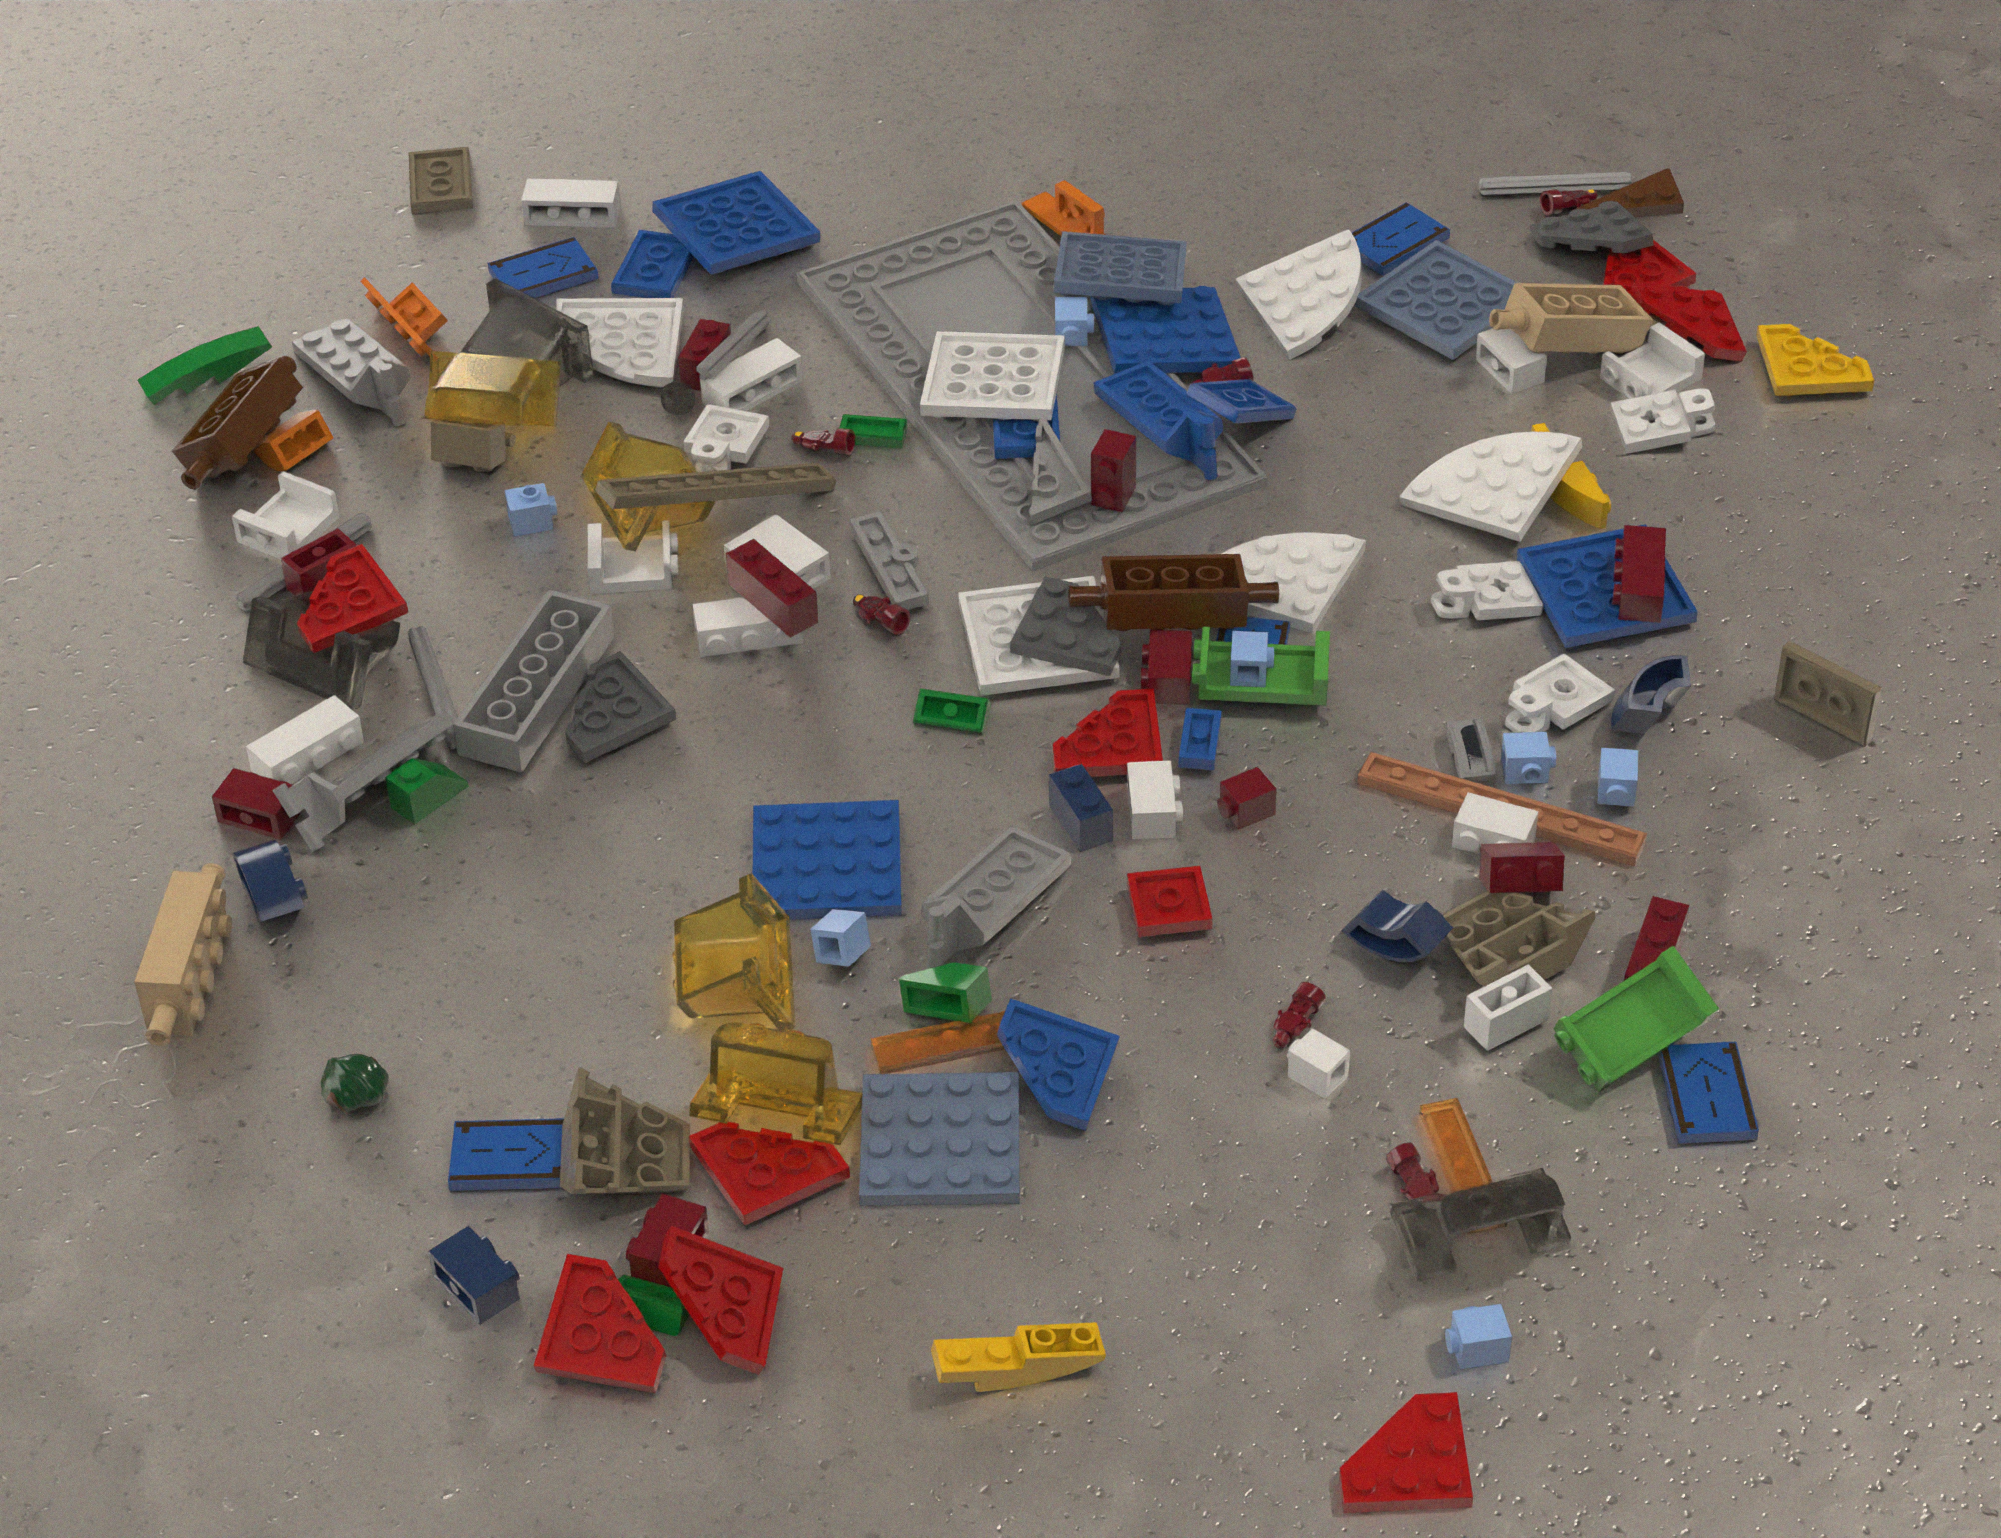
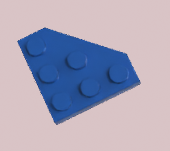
(1058, 1060)

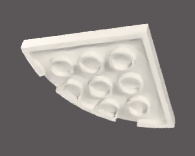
(1305, 292)
(631, 336)
(1495, 481)
(1308, 571)

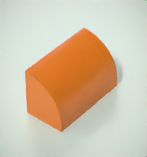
(294, 440)

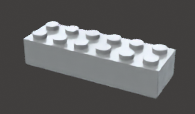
(534, 681)

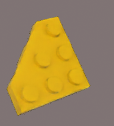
(1809, 366)

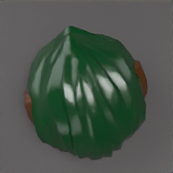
(353, 1082)

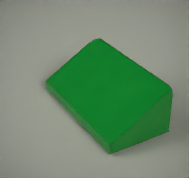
(952, 710)
(657, 1304)

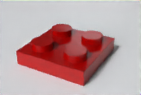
(1169, 901)

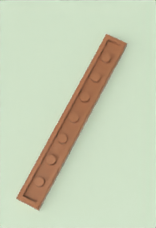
(1553, 822)

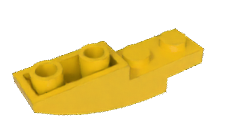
(1580, 492)
(1019, 1360)

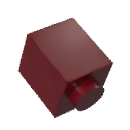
(1247, 798)

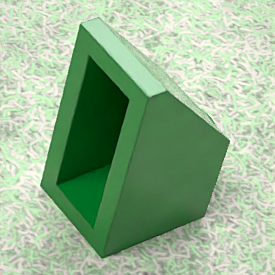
(421, 788)
(947, 991)

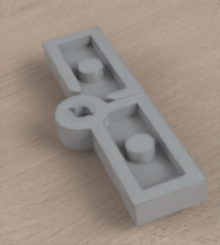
(890, 560)

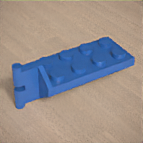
(1164, 414)

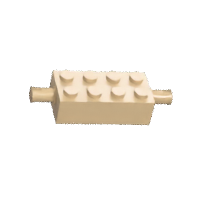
(1574, 318)
(183, 953)

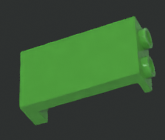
(1297, 674)
(1635, 1020)

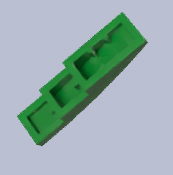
(196, 366)

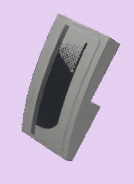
(1471, 750)

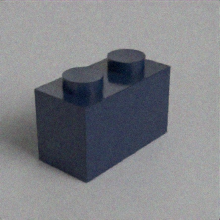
(1081, 807)
(475, 1274)

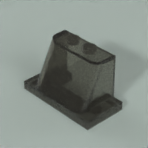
(530, 329)
(339, 670)
(1432, 1221)

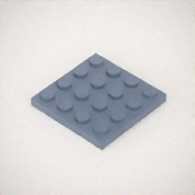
(1120, 267)
(1438, 298)
(940, 1139)

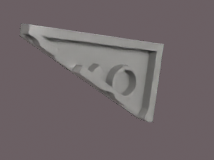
(1055, 478)

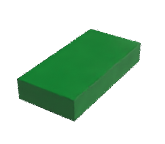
(876, 430)

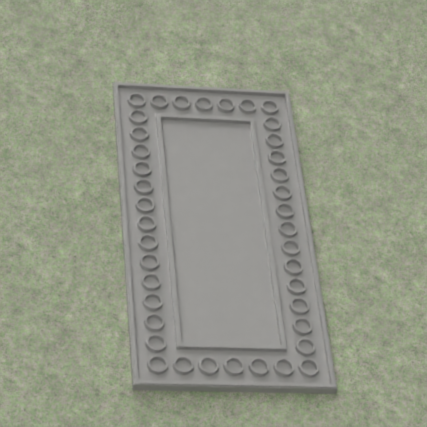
(999, 277)

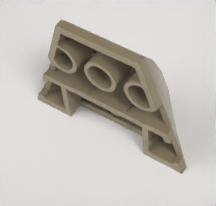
(1508, 931)
(621, 1145)

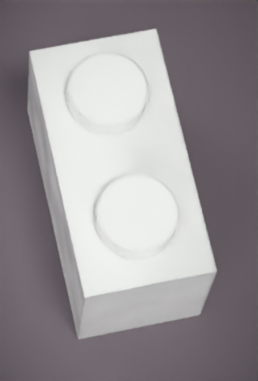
(1510, 359)
(1152, 800)
(1492, 822)
(1507, 1007)

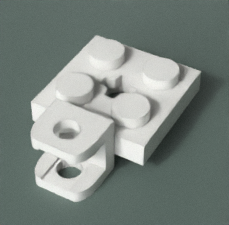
(1672, 416)
(717, 449)
(1478, 590)
(1540, 696)

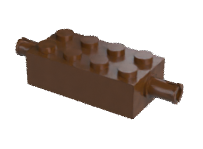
(237, 421)
(1173, 592)

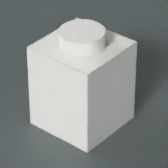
(1318, 1063)

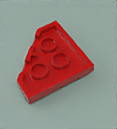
(1647, 265)
(1693, 315)
(349, 599)
(1113, 736)
(765, 1168)
(725, 1294)
(598, 1331)
(1411, 1461)

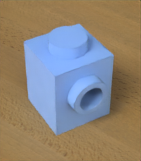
(1073, 320)
(530, 509)
(1250, 658)
(1527, 757)
(1617, 777)
(840, 937)
(1479, 1336)

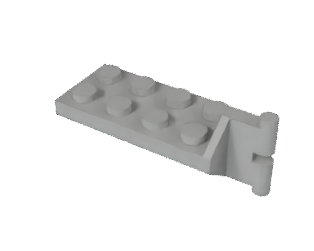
(356, 366)
(324, 801)
(989, 892)

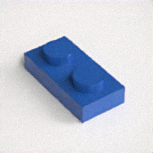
(1200, 739)

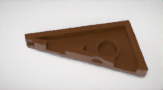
(1646, 197)

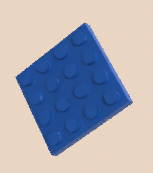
(736, 222)
(1172, 336)
(1578, 587)
(829, 857)

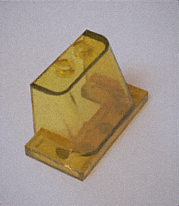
(492, 389)
(633, 456)
(736, 958)
(778, 1074)

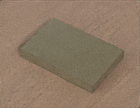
(440, 180)
(1827, 693)

